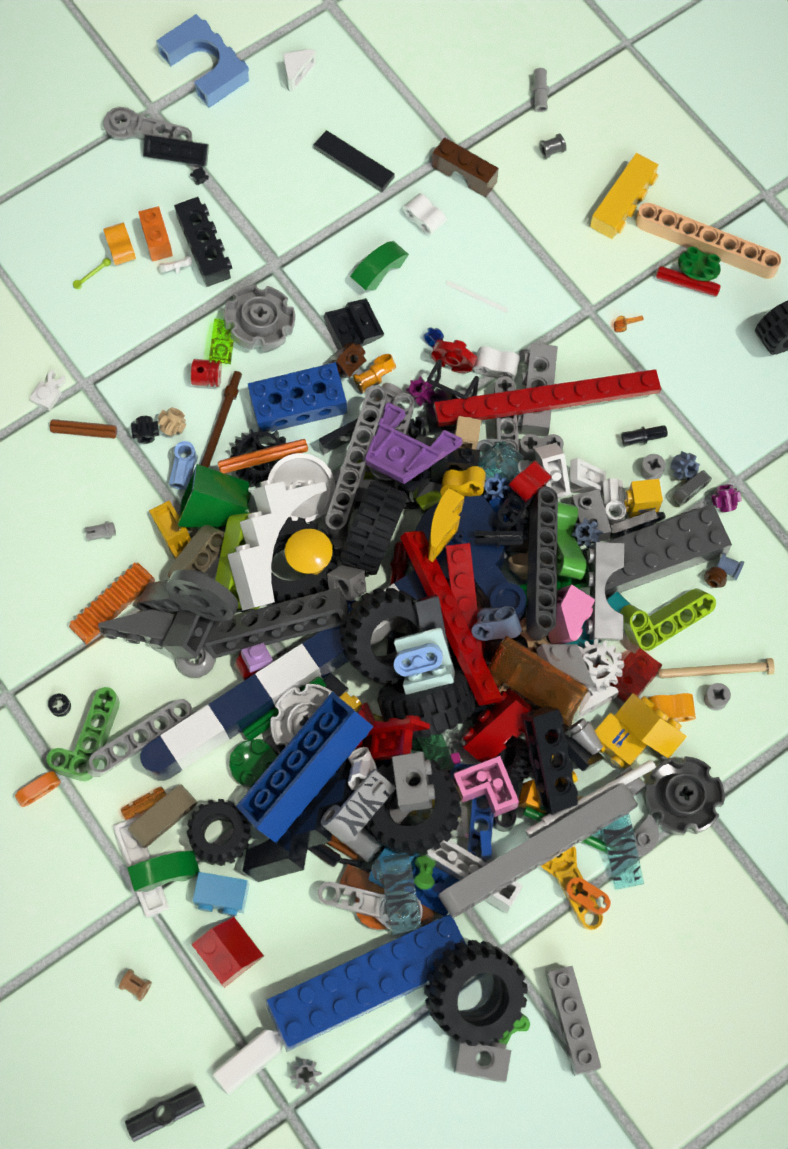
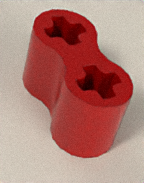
(530, 481)

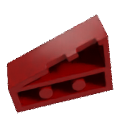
(495, 727)

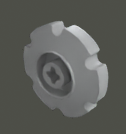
(259, 317)

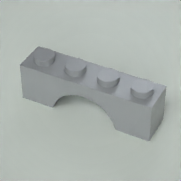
(604, 620)

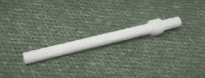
(549, 819)

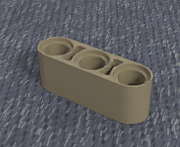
(202, 546)
(162, 816)

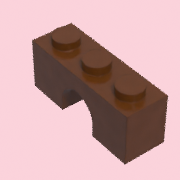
(479, 173)

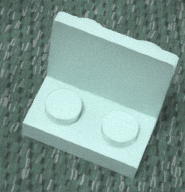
(438, 677)

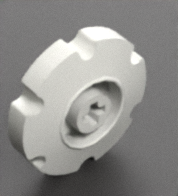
(295, 710)

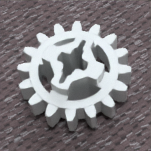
(597, 654)

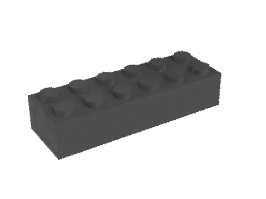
(668, 548)

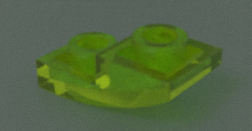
(221, 343)

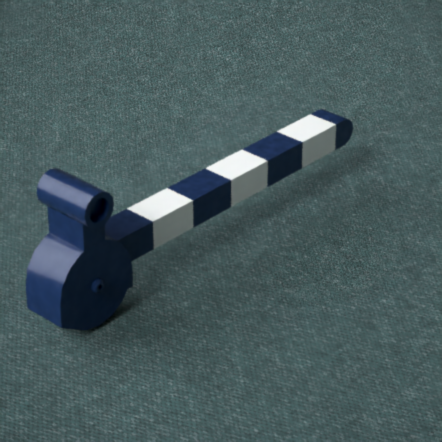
(323, 653)

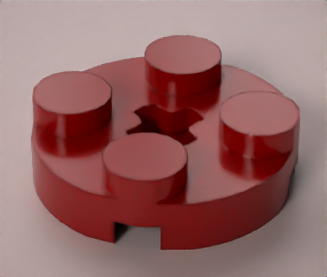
(454, 355)

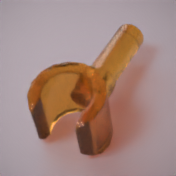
(621, 322)

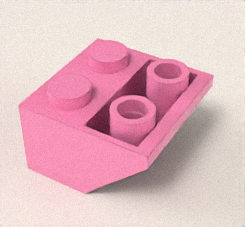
(571, 611)

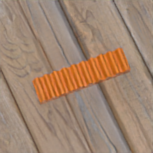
(112, 602)

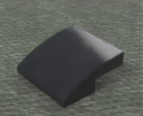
(354, 324)

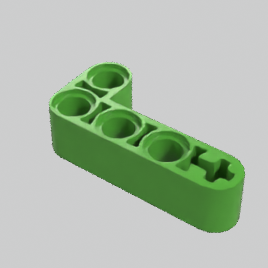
(569, 556)
(88, 734)

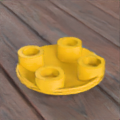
(308, 551)

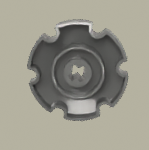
(673, 810)

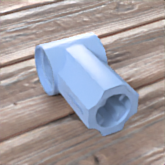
(183, 467)

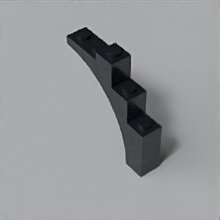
(290, 851)

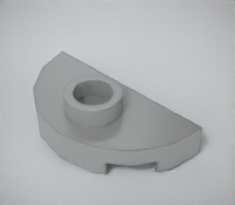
(647, 836)

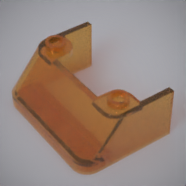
(538, 680)

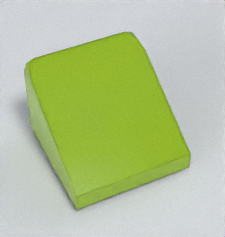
(427, 500)

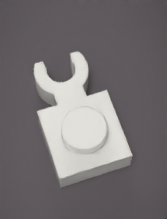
(48, 393)

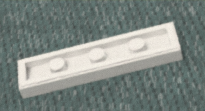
(153, 901)

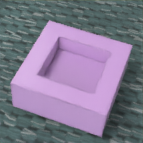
(256, 657)

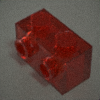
(636, 674)

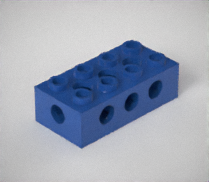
(318, 394)

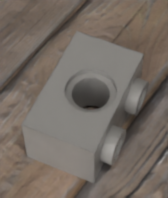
(405, 769)
(495, 1071)

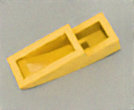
(167, 521)
(444, 522)

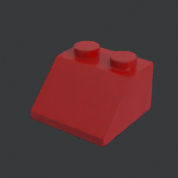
(227, 951)

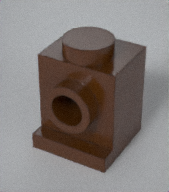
(342, 359)

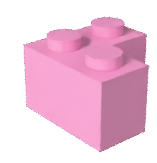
(487, 779)

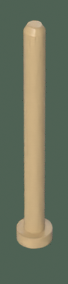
(767, 666)

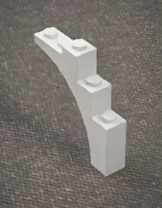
(253, 561)

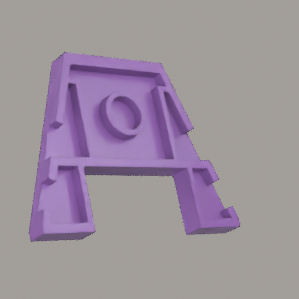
(402, 455)

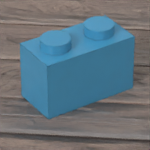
(220, 893)

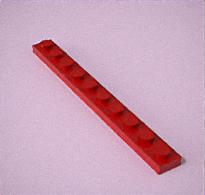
(548, 397)

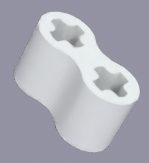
(424, 214)
(496, 362)

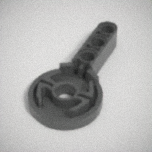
(190, 592)

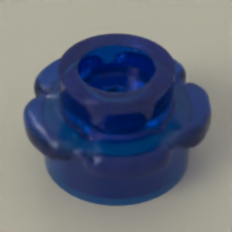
(433, 335)

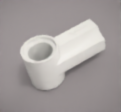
(614, 499)
(361, 766)

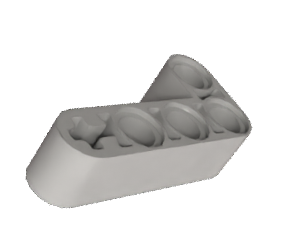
(502, 423)

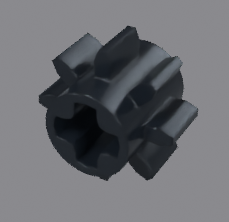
(145, 429)

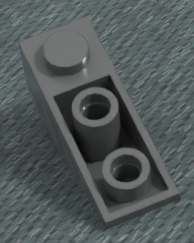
(145, 627)

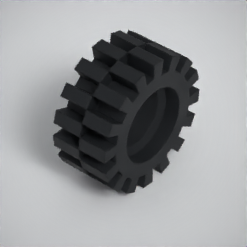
(516, 759)

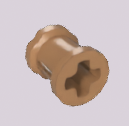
(135, 985)

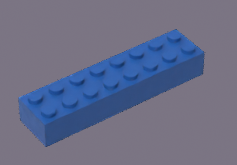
(361, 984)

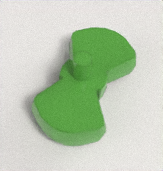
(424, 879)
(522, 1025)

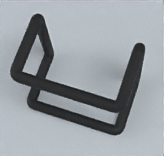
(438, 367)

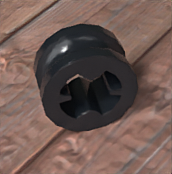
(53, 702)

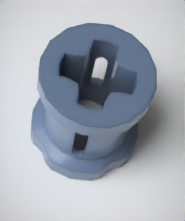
(730, 566)

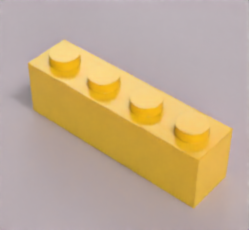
(624, 196)

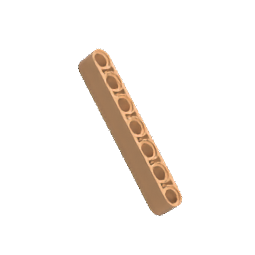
(719, 240)

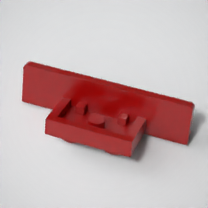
(394, 737)

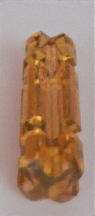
(143, 803)

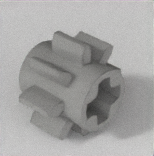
(300, 1070)

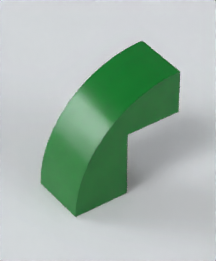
(378, 263)
(163, 869)

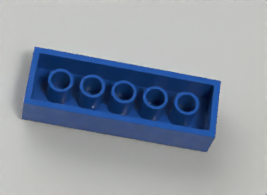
(304, 767)

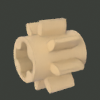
(172, 421)

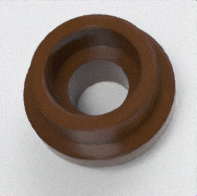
(715, 577)

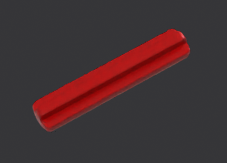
(685, 281)

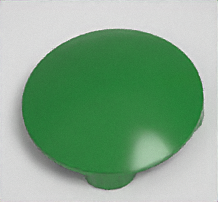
(699, 265)
(250, 761)

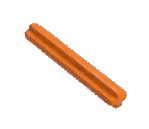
(262, 456)

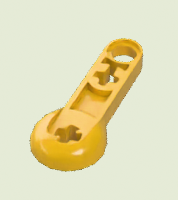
(564, 870)

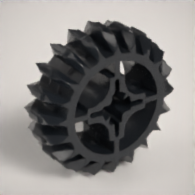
(256, 440)

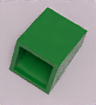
(212, 498)

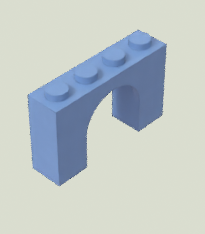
(196, 36)

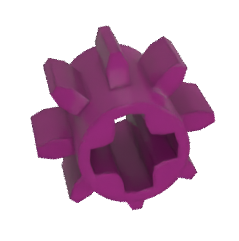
(418, 385)
(726, 498)

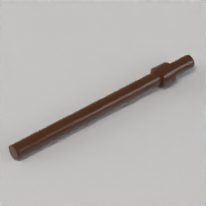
(230, 394)

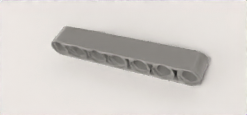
(352, 470)

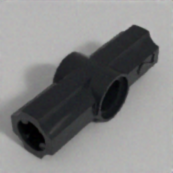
(149, 1121)

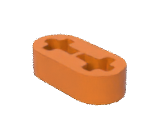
(37, 789)
(584, 901)

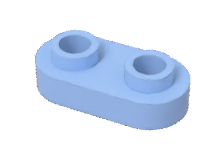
(419, 660)

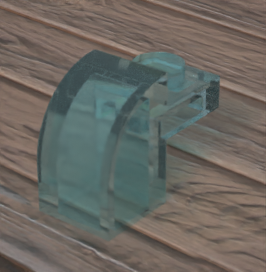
(501, 460)

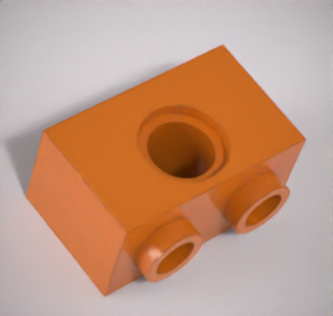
(155, 233)

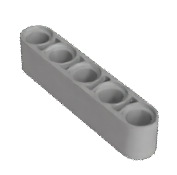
(128, 742)

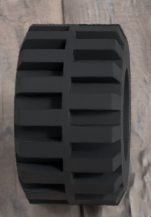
(774, 329)
(213, 812)

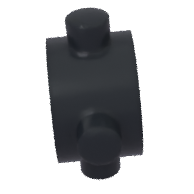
(199, 176)

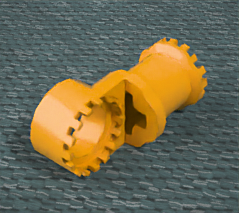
(381, 366)

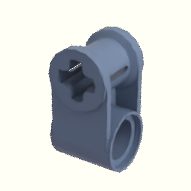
(497, 623)

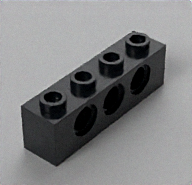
(211, 270)
(545, 774)

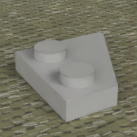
(568, 660)

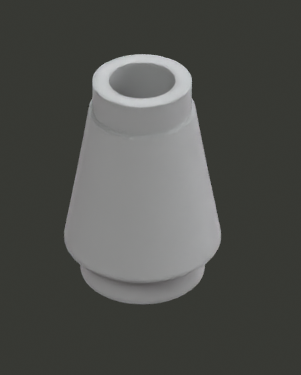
(586, 736)

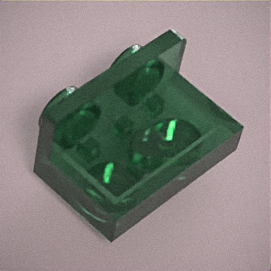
(434, 749)

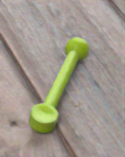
(78, 283)

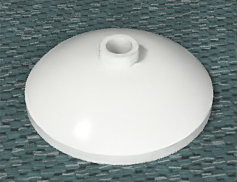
(302, 468)

